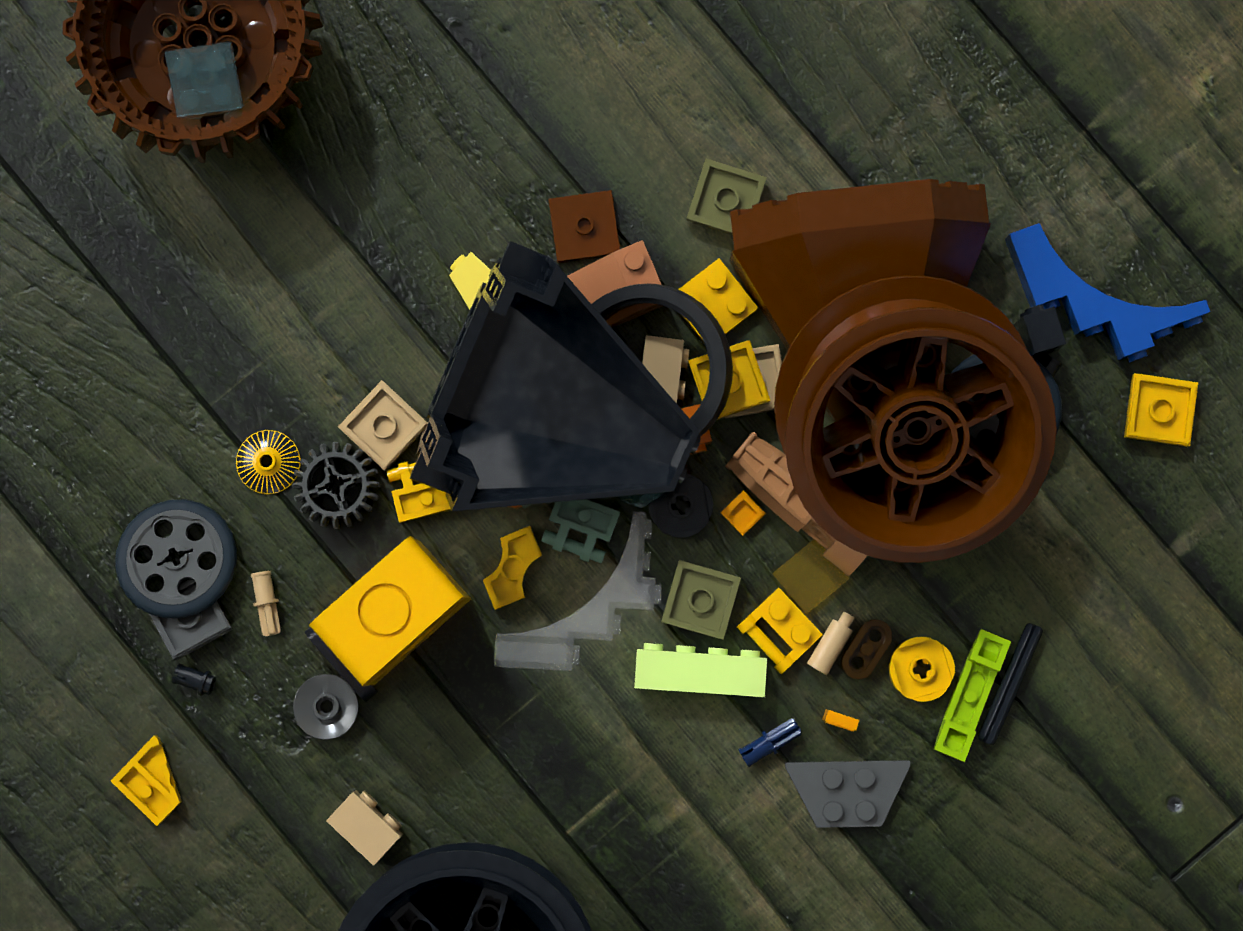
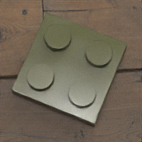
(721, 191)
(701, 599)

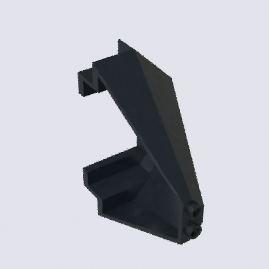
(547, 401)

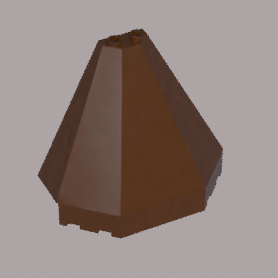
(828, 241)

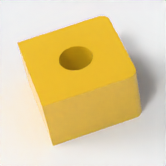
(389, 611)

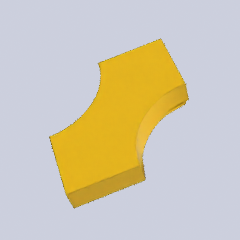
(518, 553)

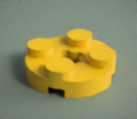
(931, 653)

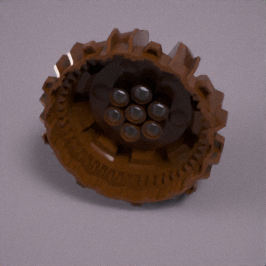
(128, 74)

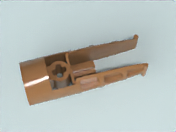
(767, 476)

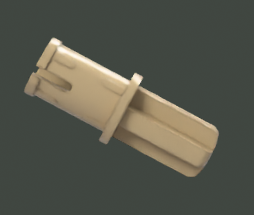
(266, 603)

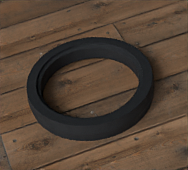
(706, 324)

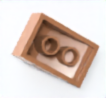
(617, 270)

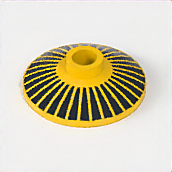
(281, 471)

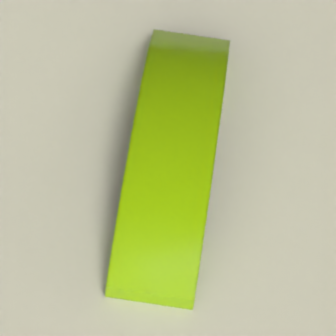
(971, 695)

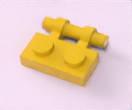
(415, 500)

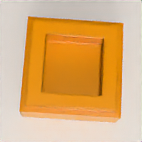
(743, 513)
(840, 720)

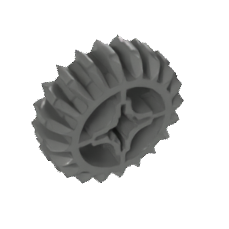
(321, 489)

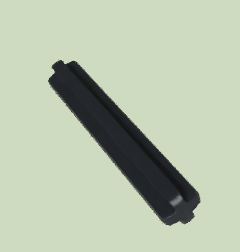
(1010, 684)

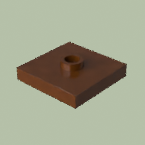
(584, 226)

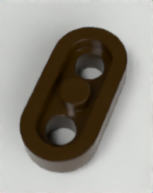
(867, 650)

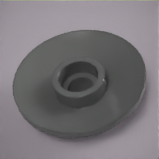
(309, 711)

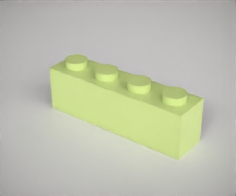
(700, 672)

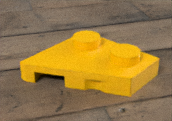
(149, 782)

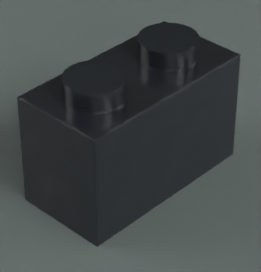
(1040, 330)

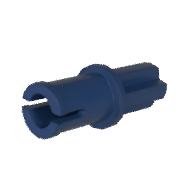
(770, 742)

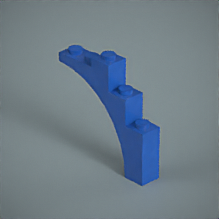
(1128, 325)

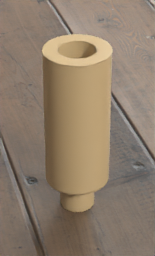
(831, 644)

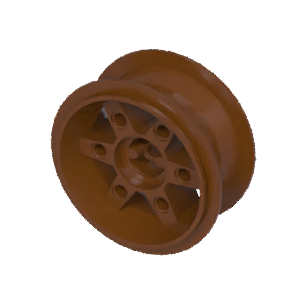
(989, 485)

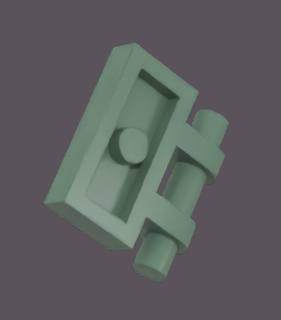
(587, 518)

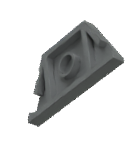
(848, 790)

